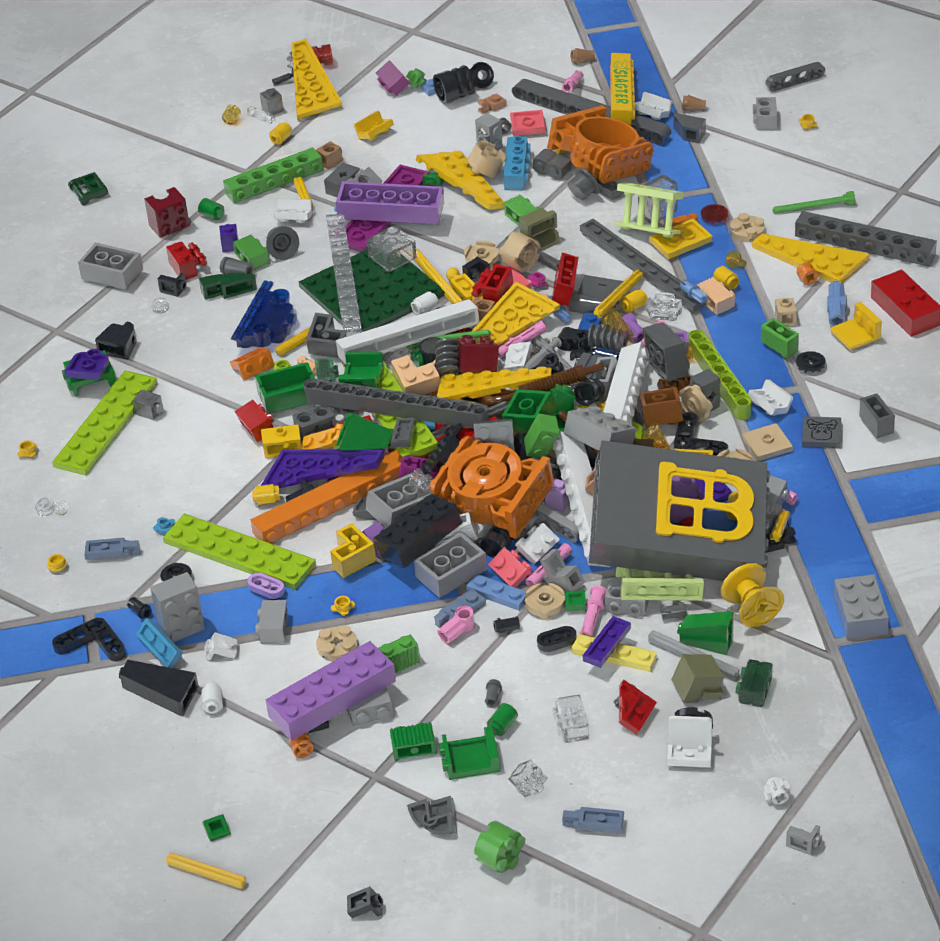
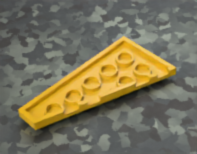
(312, 86)
(457, 172)
(828, 261)
(516, 312)
(487, 382)

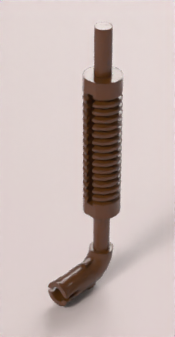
(565, 377)

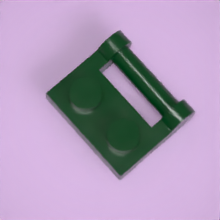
(93, 185)

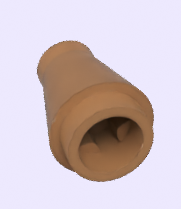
(581, 55)
(693, 103)

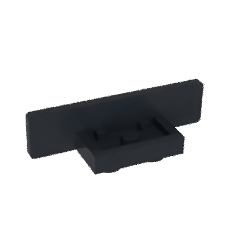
(446, 446)

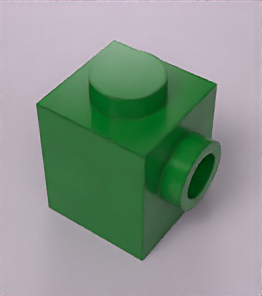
(563, 397)

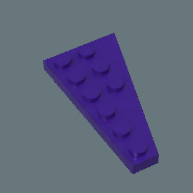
(314, 465)

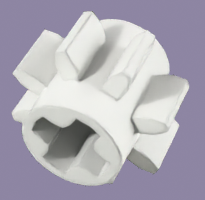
(777, 790)

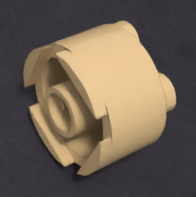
(486, 159)
(520, 251)

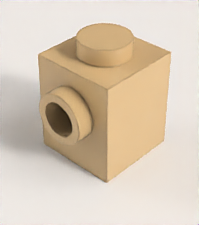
(785, 311)

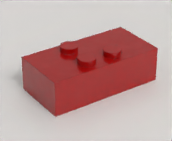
(906, 302)

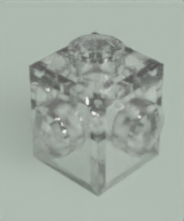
(528, 778)

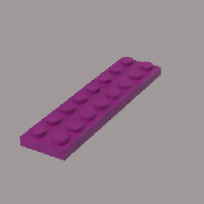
(359, 230)

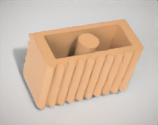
(719, 297)

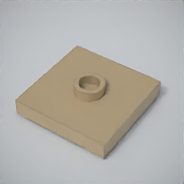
(767, 442)

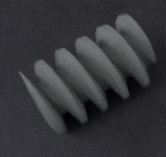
(606, 339)
(446, 356)

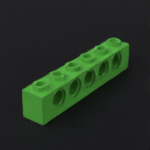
(273, 175)

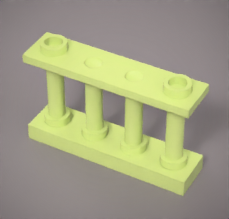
(657, 194)
(658, 585)

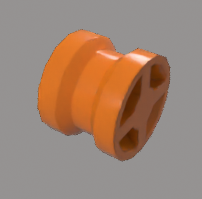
(807, 273)
(301, 746)

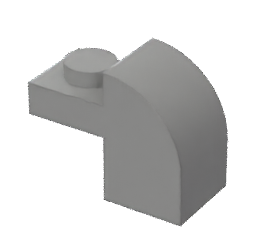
(558, 573)

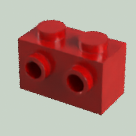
(254, 419)

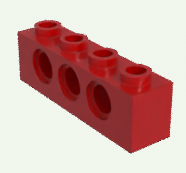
(565, 279)

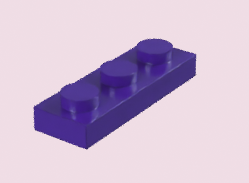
(606, 641)

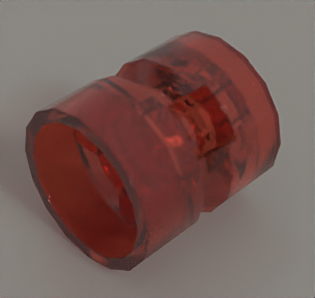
(324, 54)

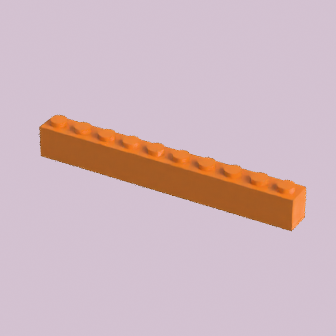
(324, 500)

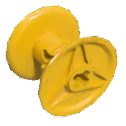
(758, 603)

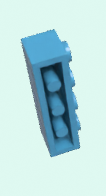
(516, 163)

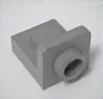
(802, 840)

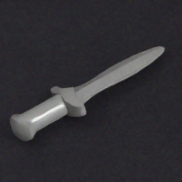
(546, 349)

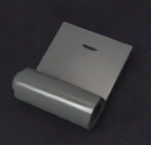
(592, 293)

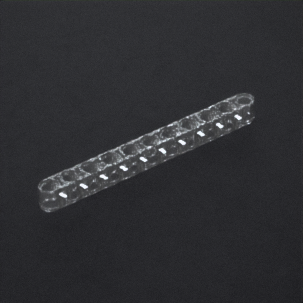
(343, 274)

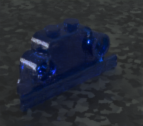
(266, 319)

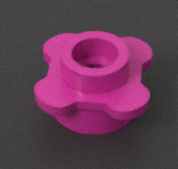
(537, 279)

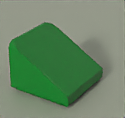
(216, 827)

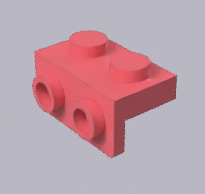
(510, 568)

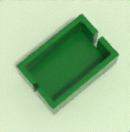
(283, 387)

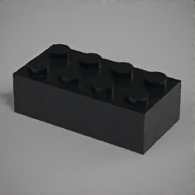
(417, 530)

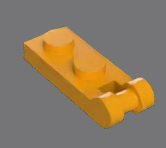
(322, 440)

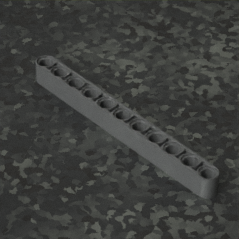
(568, 103)
(394, 403)

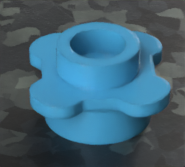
(163, 525)

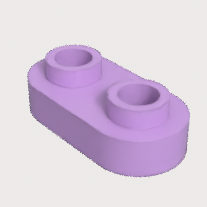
(266, 585)

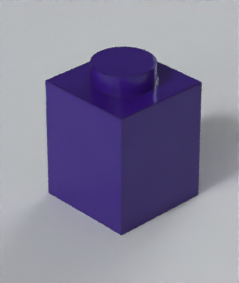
(228, 235)

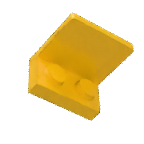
(860, 330)

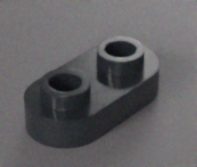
(556, 638)

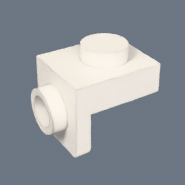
(221, 645)

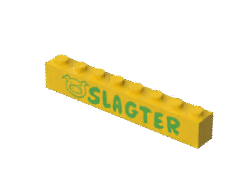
(622, 87)

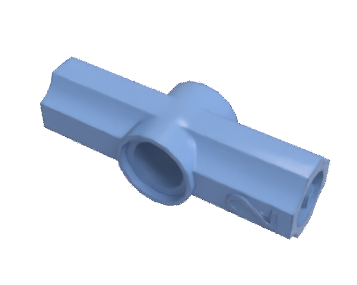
(836, 303)

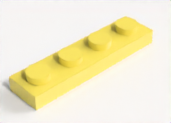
(622, 655)

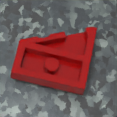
(633, 707)

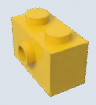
(280, 438)

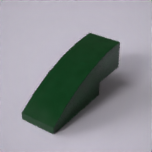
(227, 285)

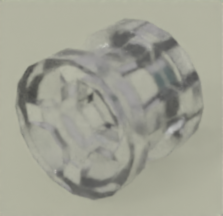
(420, 480)

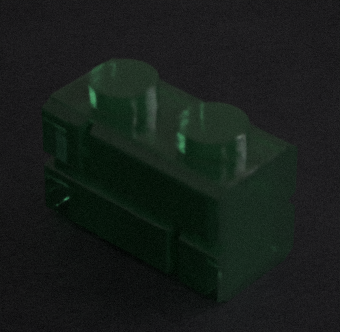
(755, 682)

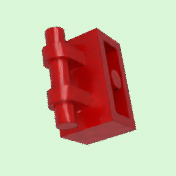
(183, 259)
(493, 283)

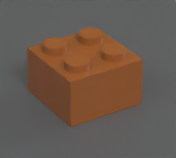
(661, 406)

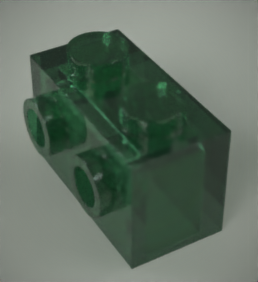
(326, 369)

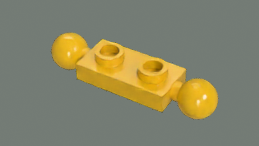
(461, 284)

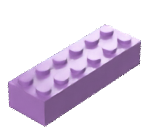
(390, 202)
(330, 690)

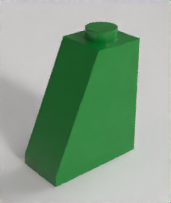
(362, 434)
(708, 631)

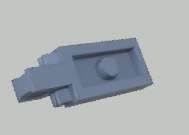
(111, 548)
(470, 598)
(594, 819)

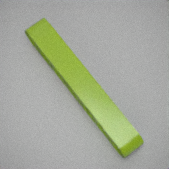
(730, 388)

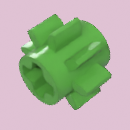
(416, 77)

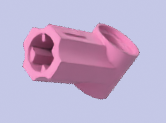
(461, 623)

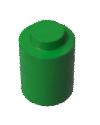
(211, 209)
(502, 719)

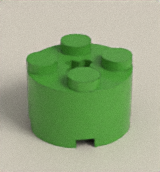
(499, 847)

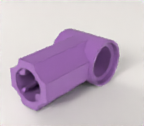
(631, 321)

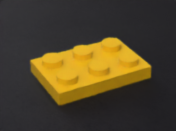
(691, 237)

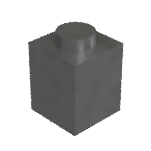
(271, 101)
(147, 405)

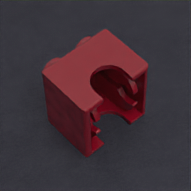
(167, 214)
(477, 354)

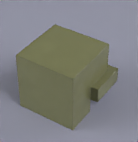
(541, 227)
(698, 677)

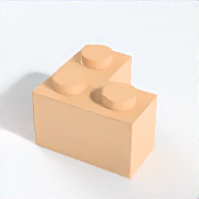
(415, 380)

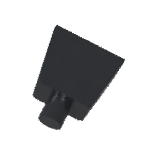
(117, 340)

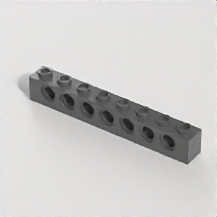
(865, 238)

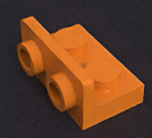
(253, 362)

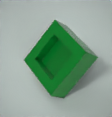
(575, 600)

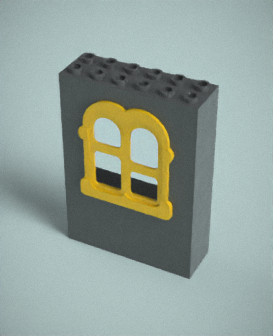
(634, 505)

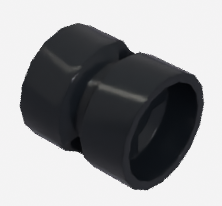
(589, 391)
(495, 541)

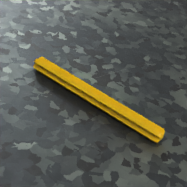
(430, 270)
(618, 293)

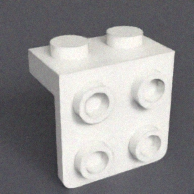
(689, 741)

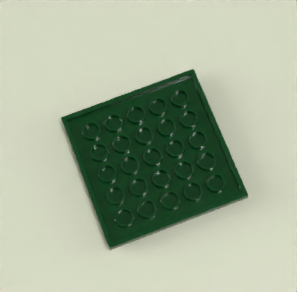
(379, 293)

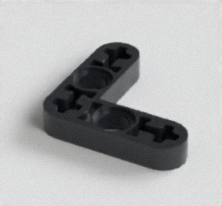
(690, 441)
(96, 634)

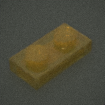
(613, 319)

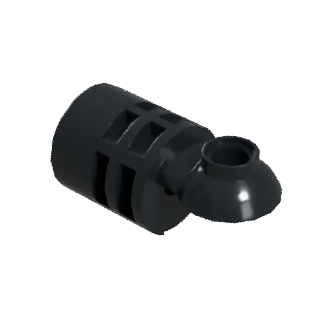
(462, 81)

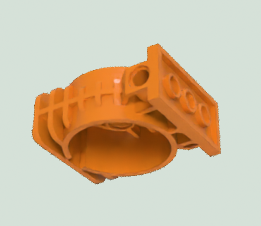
(601, 144)
(488, 490)

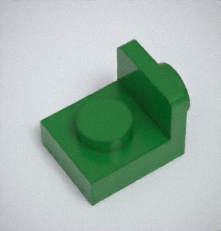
(432, 180)

